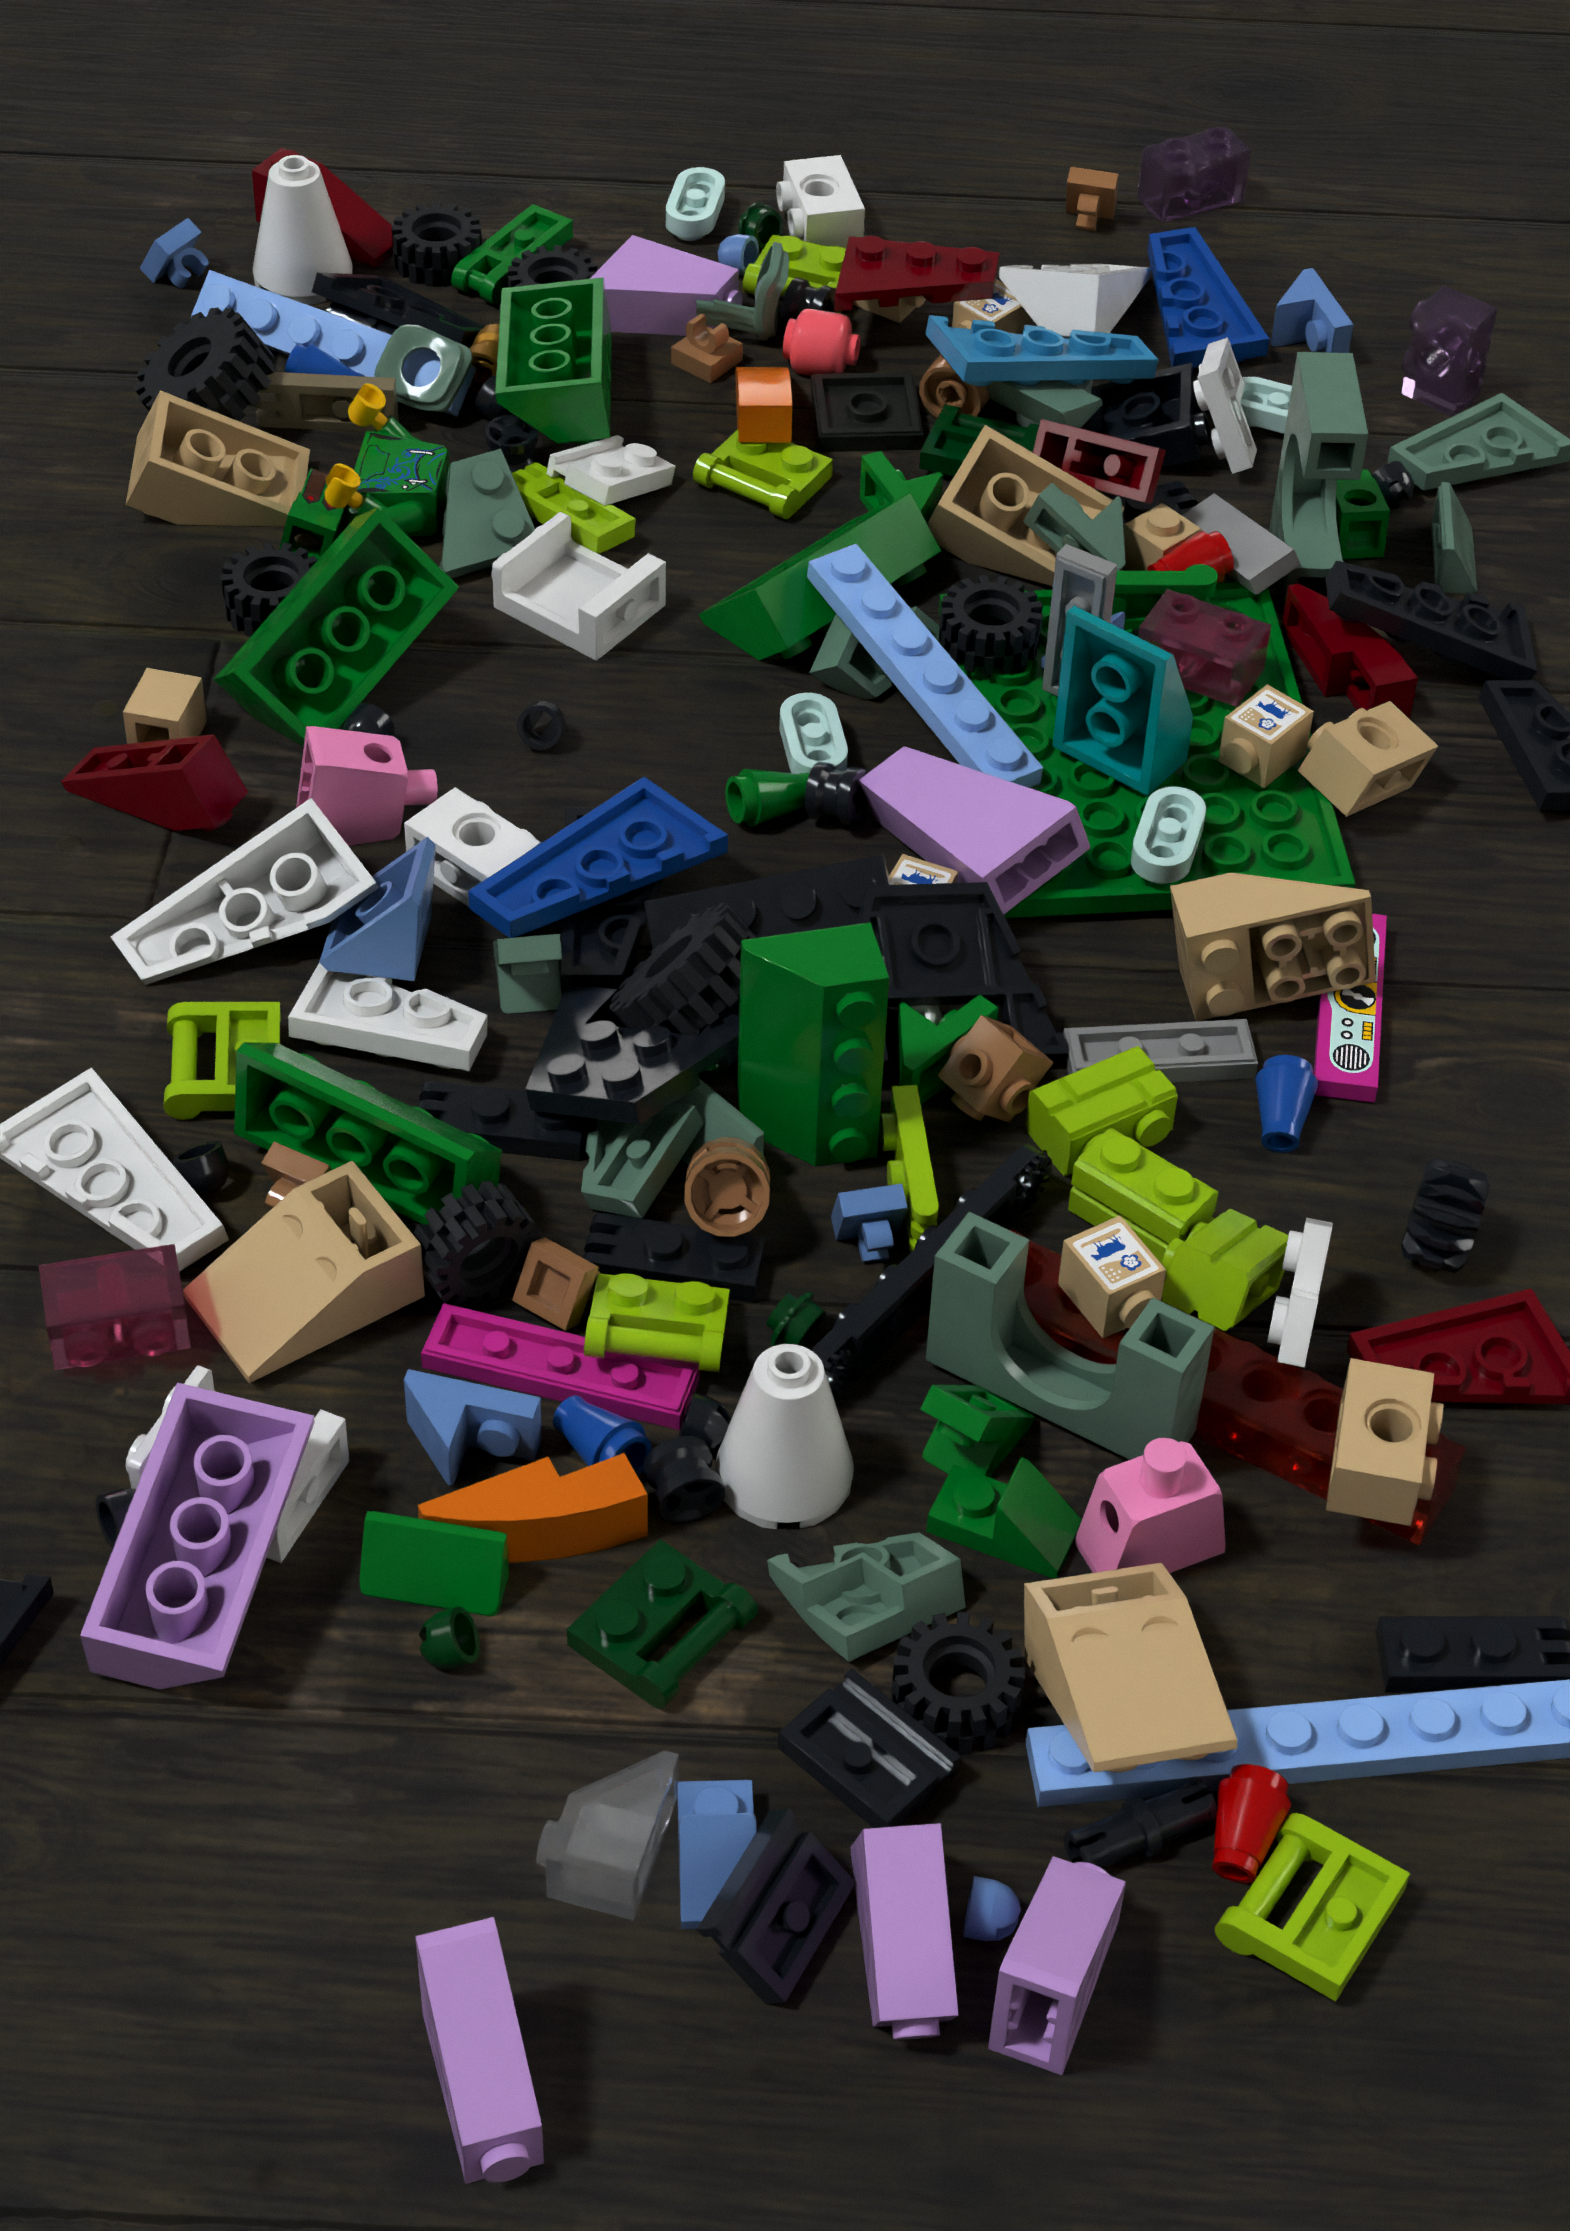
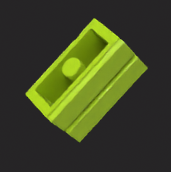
(1113, 1094)
(1141, 1187)
(1224, 1268)

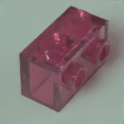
(1213, 647)
(114, 1307)

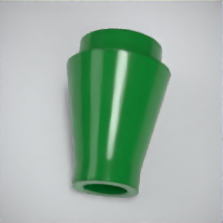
(764, 795)

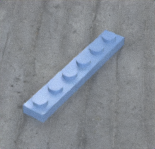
(286, 322)
(921, 667)

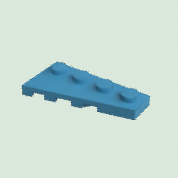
(1039, 354)

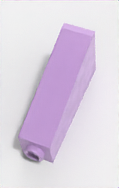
(975, 823)

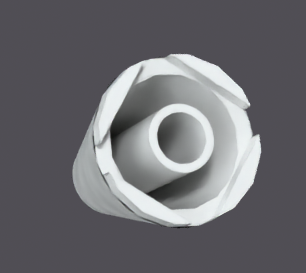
(298, 232)
(785, 1443)

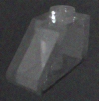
(610, 1837)

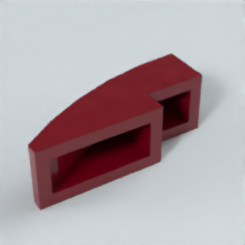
(1346, 654)

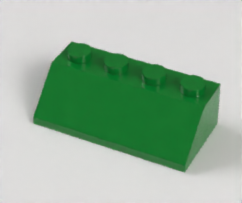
(557, 358)
(783, 605)
(338, 629)
(814, 1041)
(342, 1120)

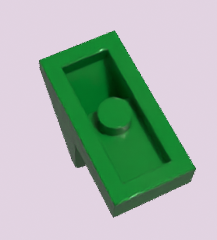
(884, 484)
(925, 1047)
(972, 1428)
(1012, 1521)

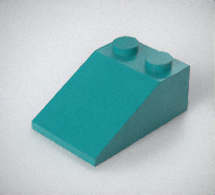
(1120, 704)

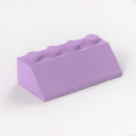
(194, 1539)

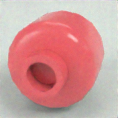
(820, 343)

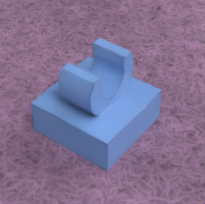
(173, 252)
(871, 1218)

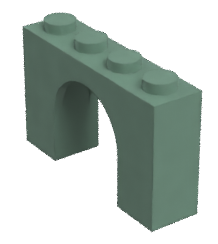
(1320, 445)
(992, 1340)

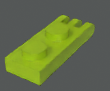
(591, 523)
(906, 1136)

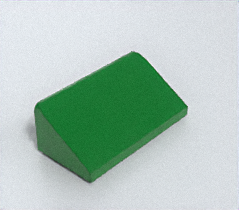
(433, 1563)

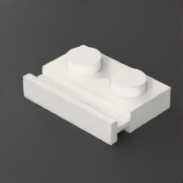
(611, 471)

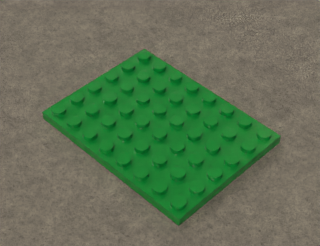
(1247, 828)

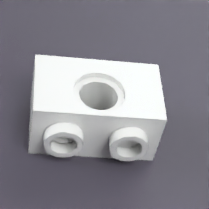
(820, 201)
(468, 841)

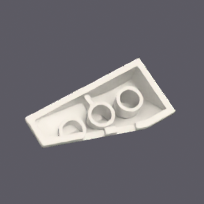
(1075, 295)
(264, 891)

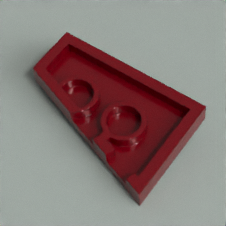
(903, 269)
(1478, 1351)

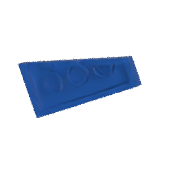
(1199, 300)
(598, 857)

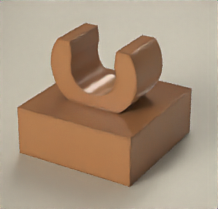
(1091, 196)
(706, 350)
(289, 1170)
(555, 1283)

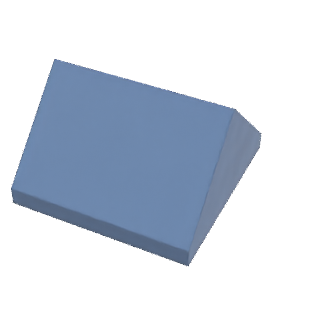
(389, 926)

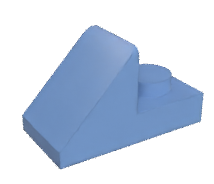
(1311, 316)
(461, 1414)
(712, 1836)

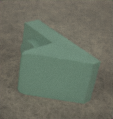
(1061, 521)
(528, 973)

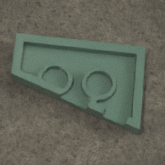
(1481, 444)

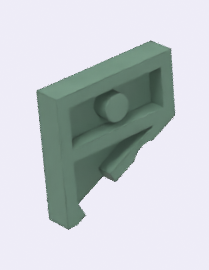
(481, 514)
(635, 1160)

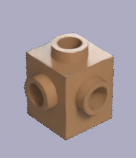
(993, 1070)

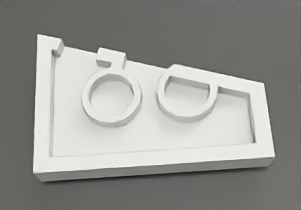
(387, 1020)

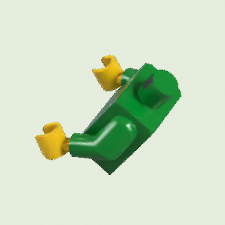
(391, 471)

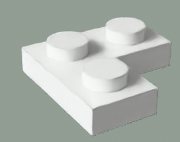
(1220, 392)
(1295, 1316)

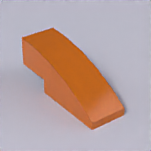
(763, 404)
(550, 1513)

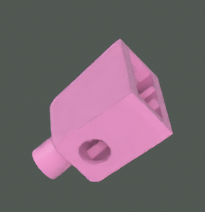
(361, 782)
(1153, 1512)

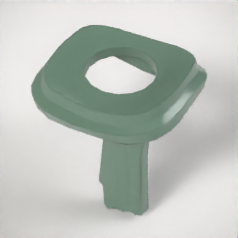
(762, 318)
(454, 362)

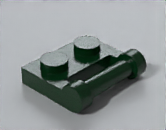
(957, 432)
(646, 1610)

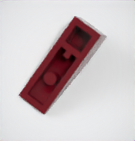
(363, 229)
(1101, 459)
(163, 781)

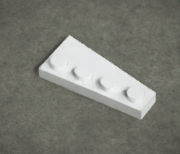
(109, 1169)

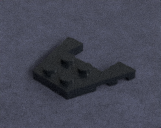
(949, 948)
(618, 1071)

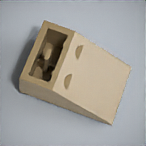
(1269, 941)
(309, 1273)
(1125, 1667)

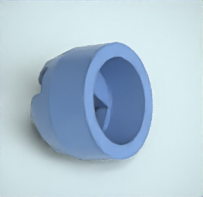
(738, 251)
(990, 1910)

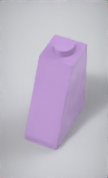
(657, 287)
(905, 1928)
(1055, 1964)
(479, 2051)

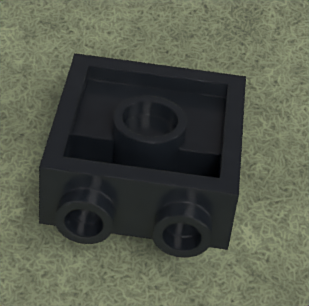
(1155, 413)

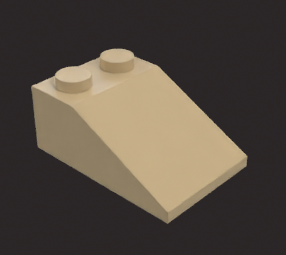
(212, 468)
(989, 500)

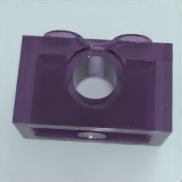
(1193, 173)
(1448, 350)

